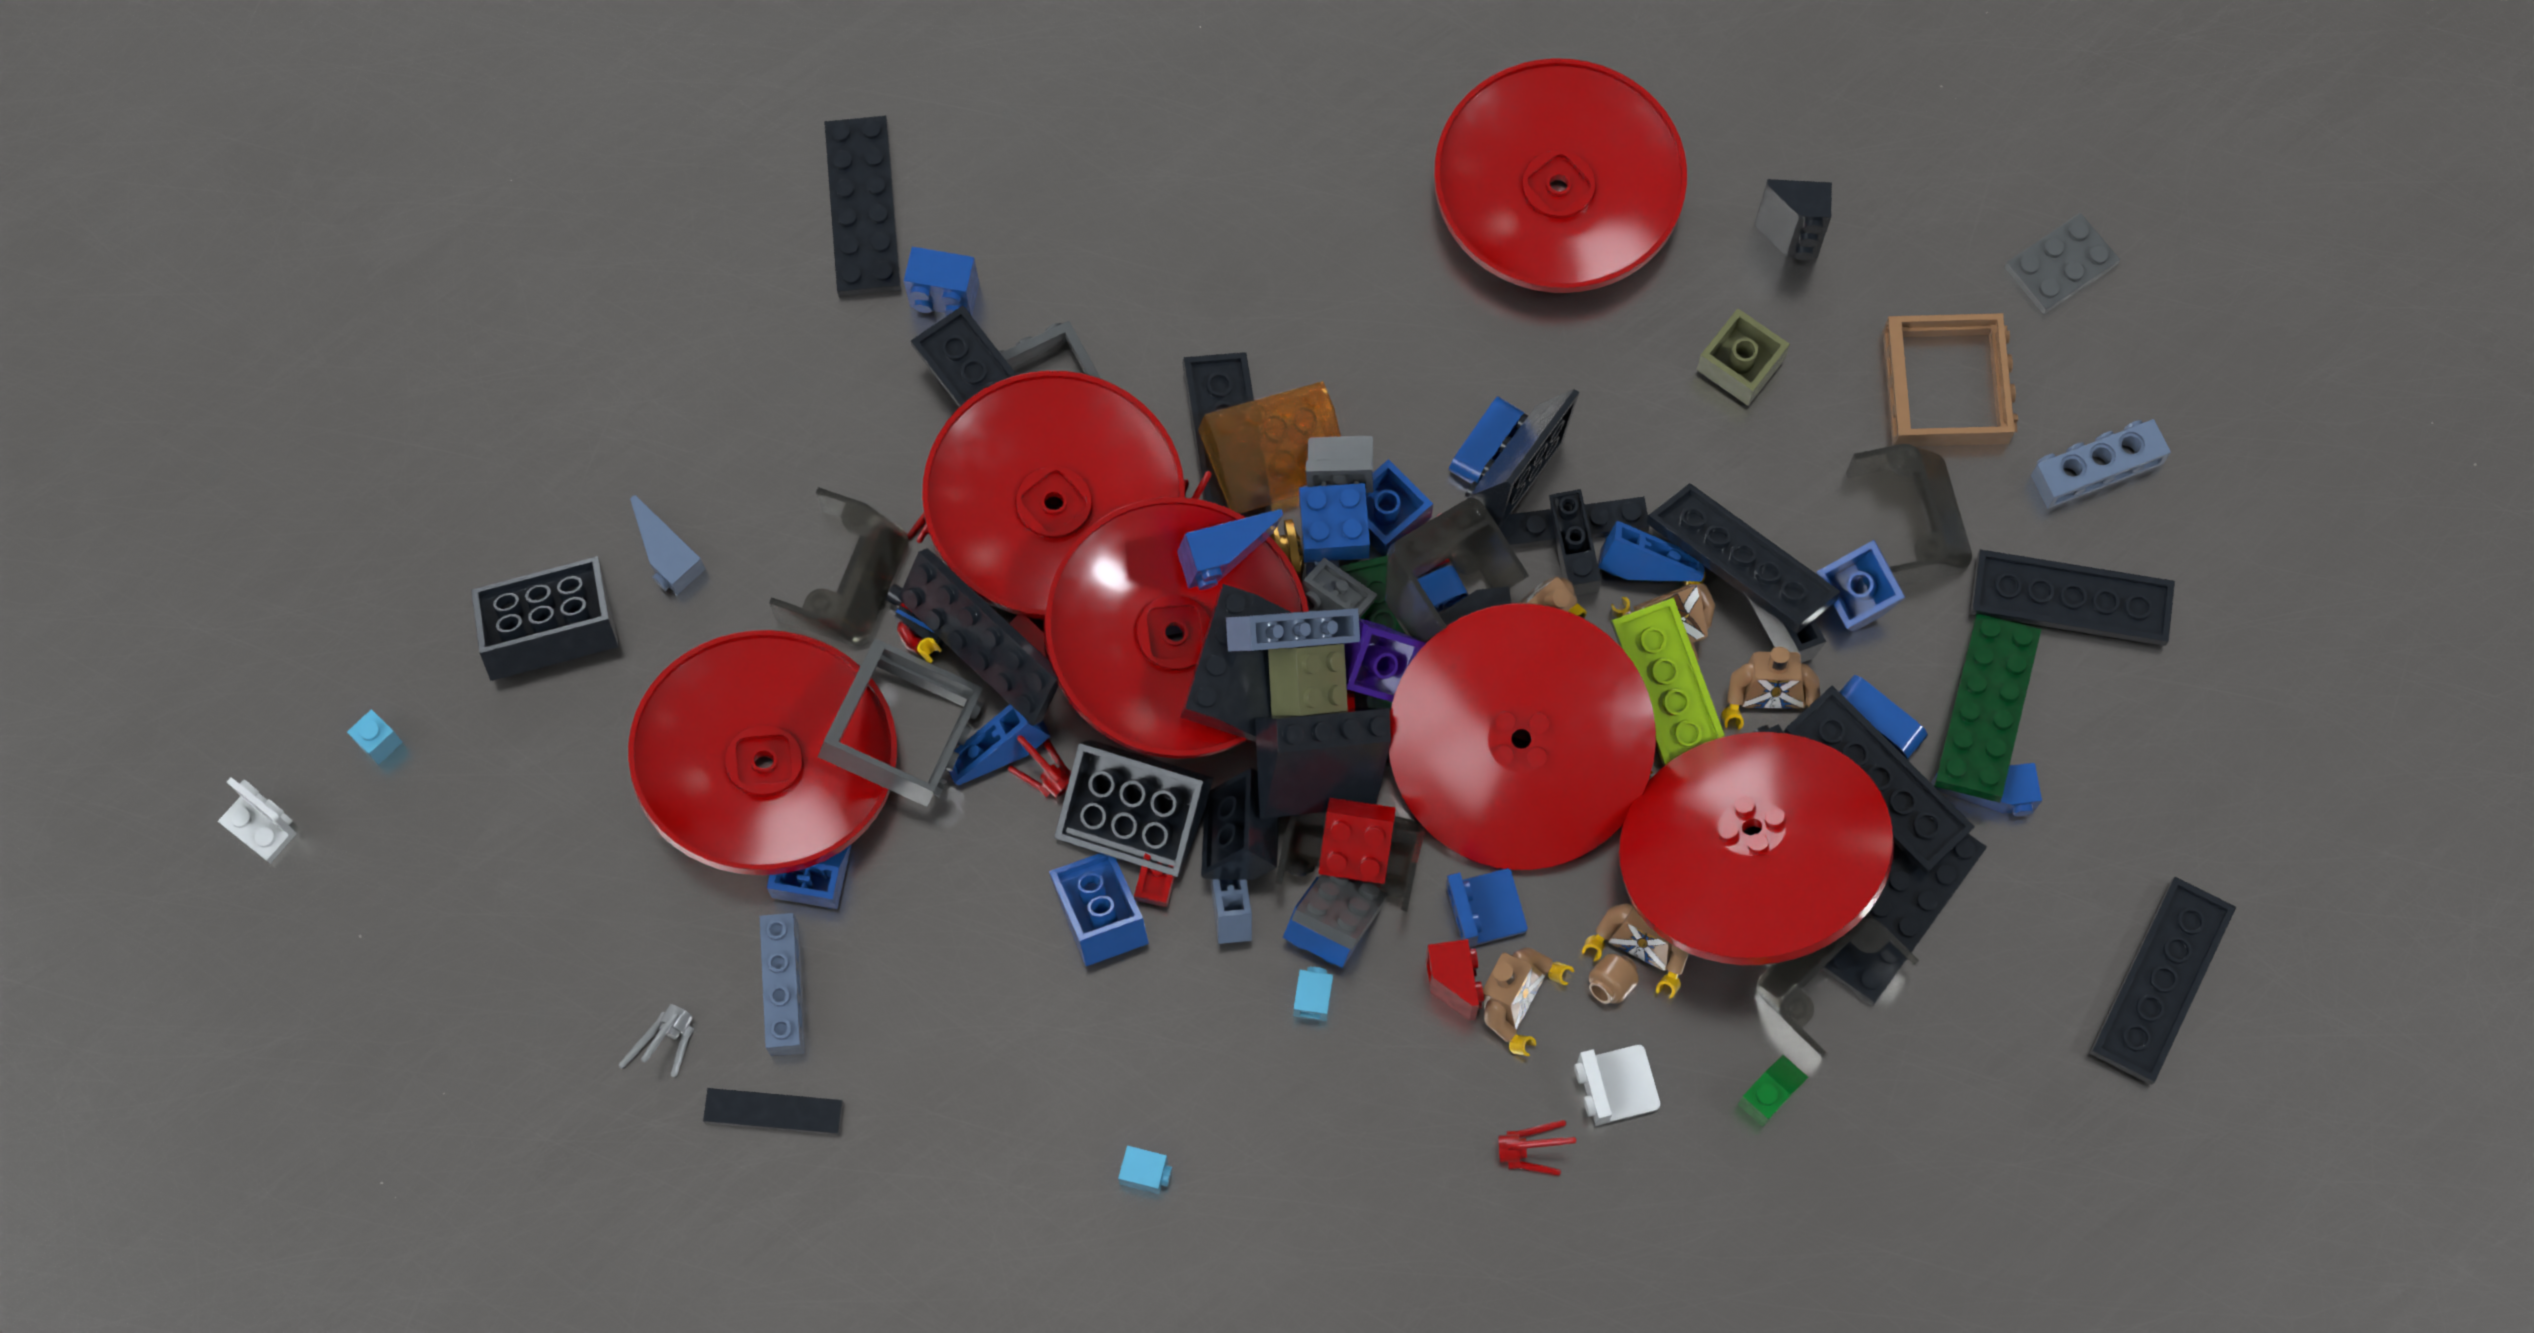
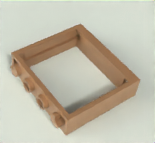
(1950, 325)

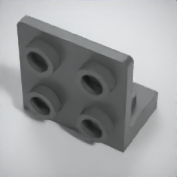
(1340, 461)
(1332, 588)

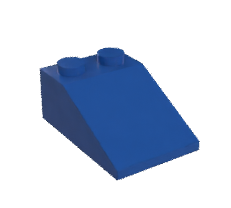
(1216, 550)
(1099, 908)

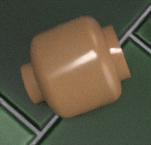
(1613, 979)

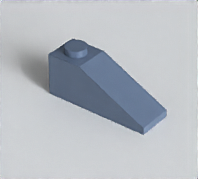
(668, 555)
(1231, 910)

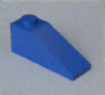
(1645, 557)
(996, 745)
(2019, 796)

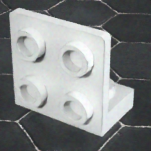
(257, 821)

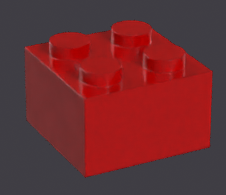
(1357, 840)

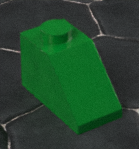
(1772, 1090)

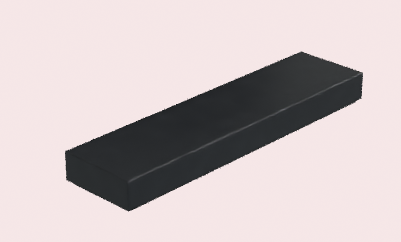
(773, 1111)

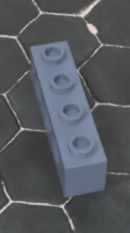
(2058, 487)
(1292, 629)
(782, 984)

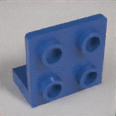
(1486, 906)

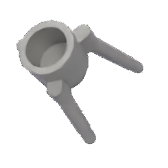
(671, 1023)

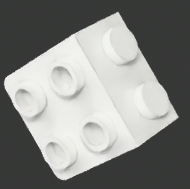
(1617, 1084)

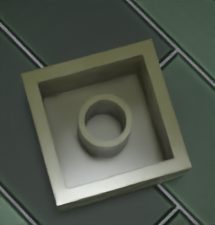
(1742, 356)
(1307, 680)

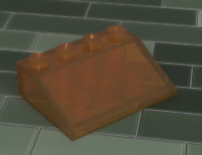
(1263, 444)

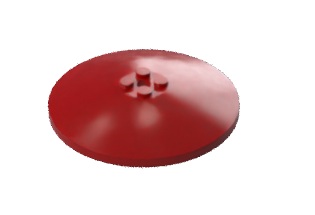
(1569, 126)
(1017, 449)
(1112, 613)
(1532, 673)
(744, 701)
(1764, 893)

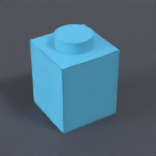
(374, 737)
(1313, 994)
(1144, 1170)

